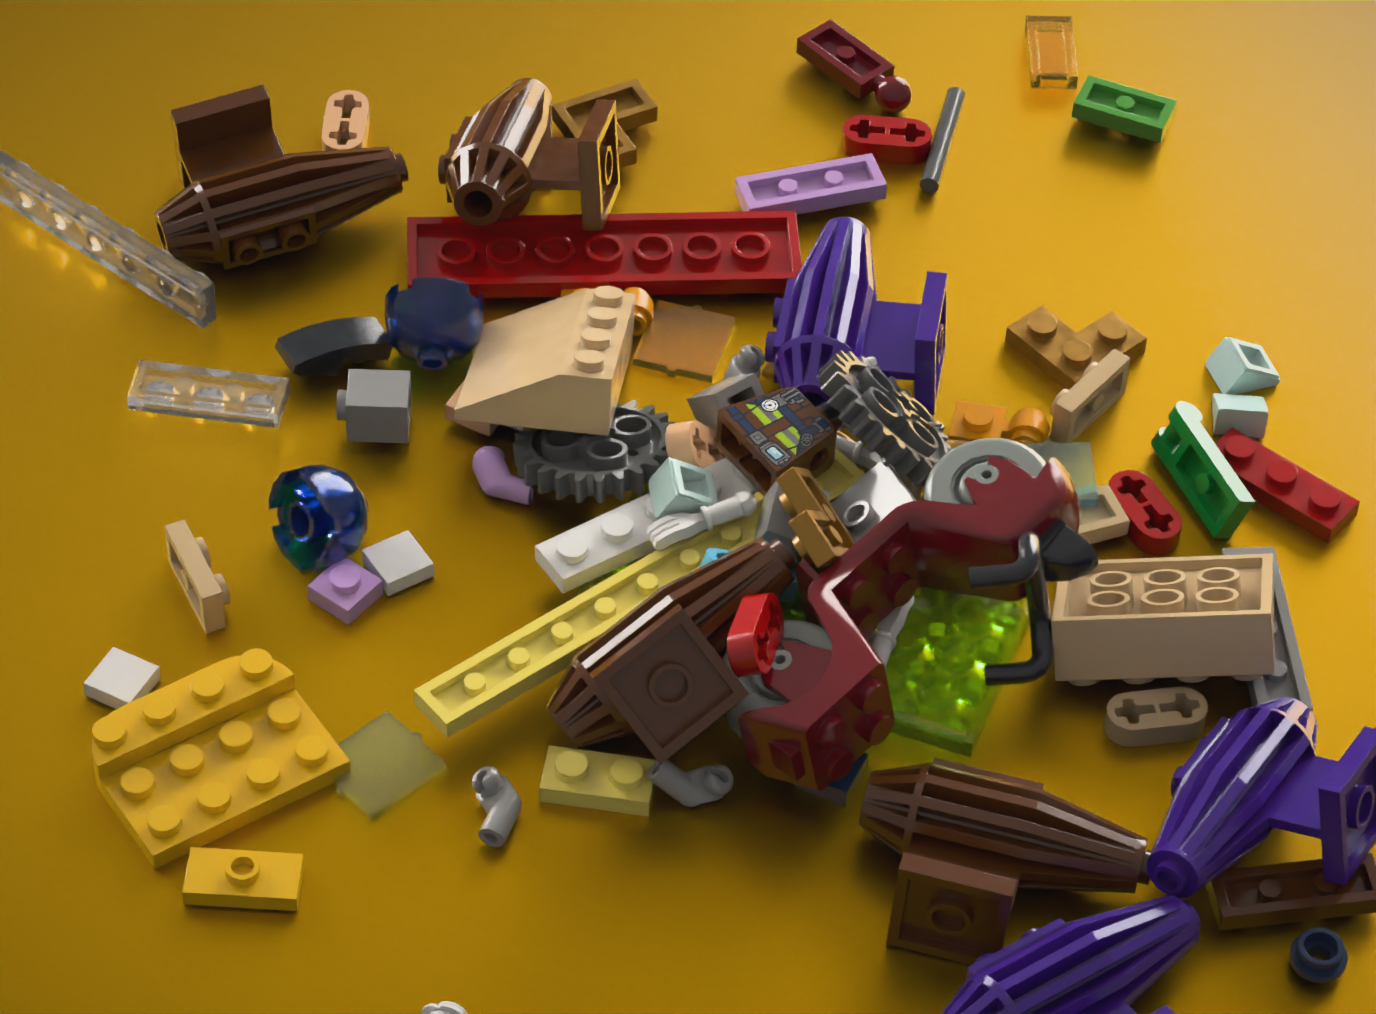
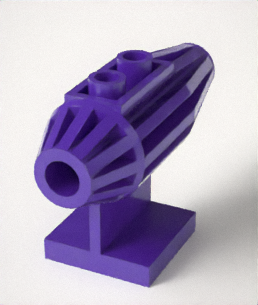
(837, 309)
(1263, 776)
(1082, 964)

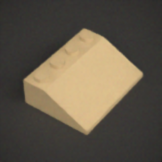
(553, 364)
(1166, 620)

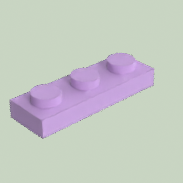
(813, 186)

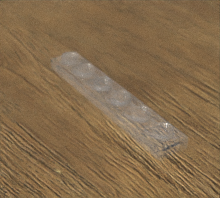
(107, 241)

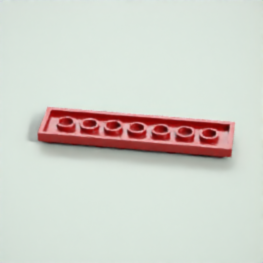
(633, 250)

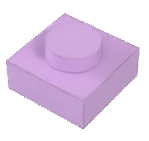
(345, 590)

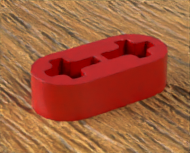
(887, 138)
(1150, 509)
(755, 635)

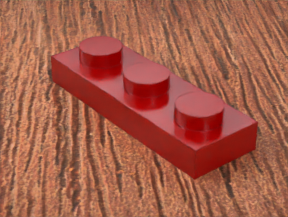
(1288, 487)

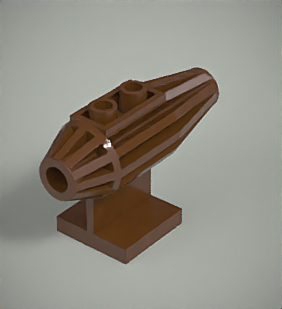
(511, 152)
(253, 199)
(664, 661)
(974, 841)

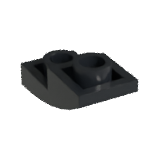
(324, 345)

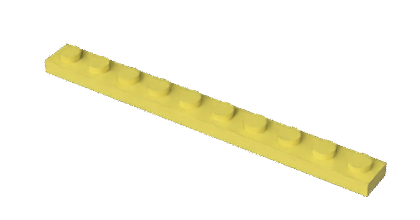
(553, 639)

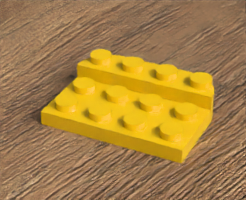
(211, 755)

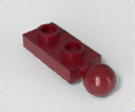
(854, 66)

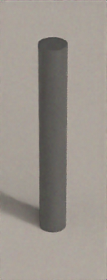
(942, 140)

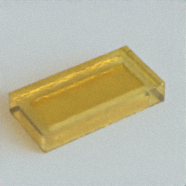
(1051, 52)

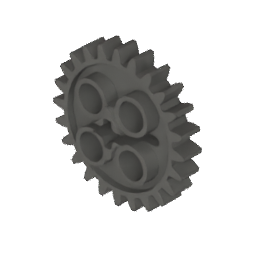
(883, 416)
(595, 463)

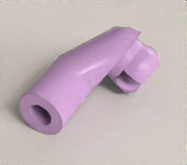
(496, 479)

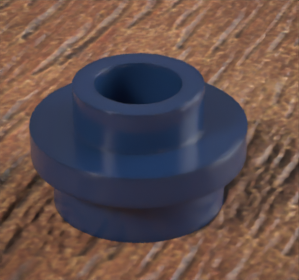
(1321, 944)

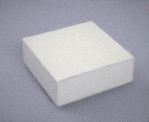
(398, 562)
(121, 679)

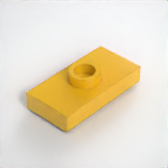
(243, 879)

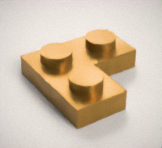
(633, 110)
(1067, 353)
(818, 528)

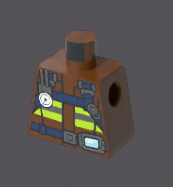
(777, 433)

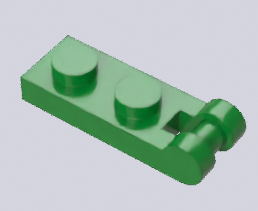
(1202, 471)

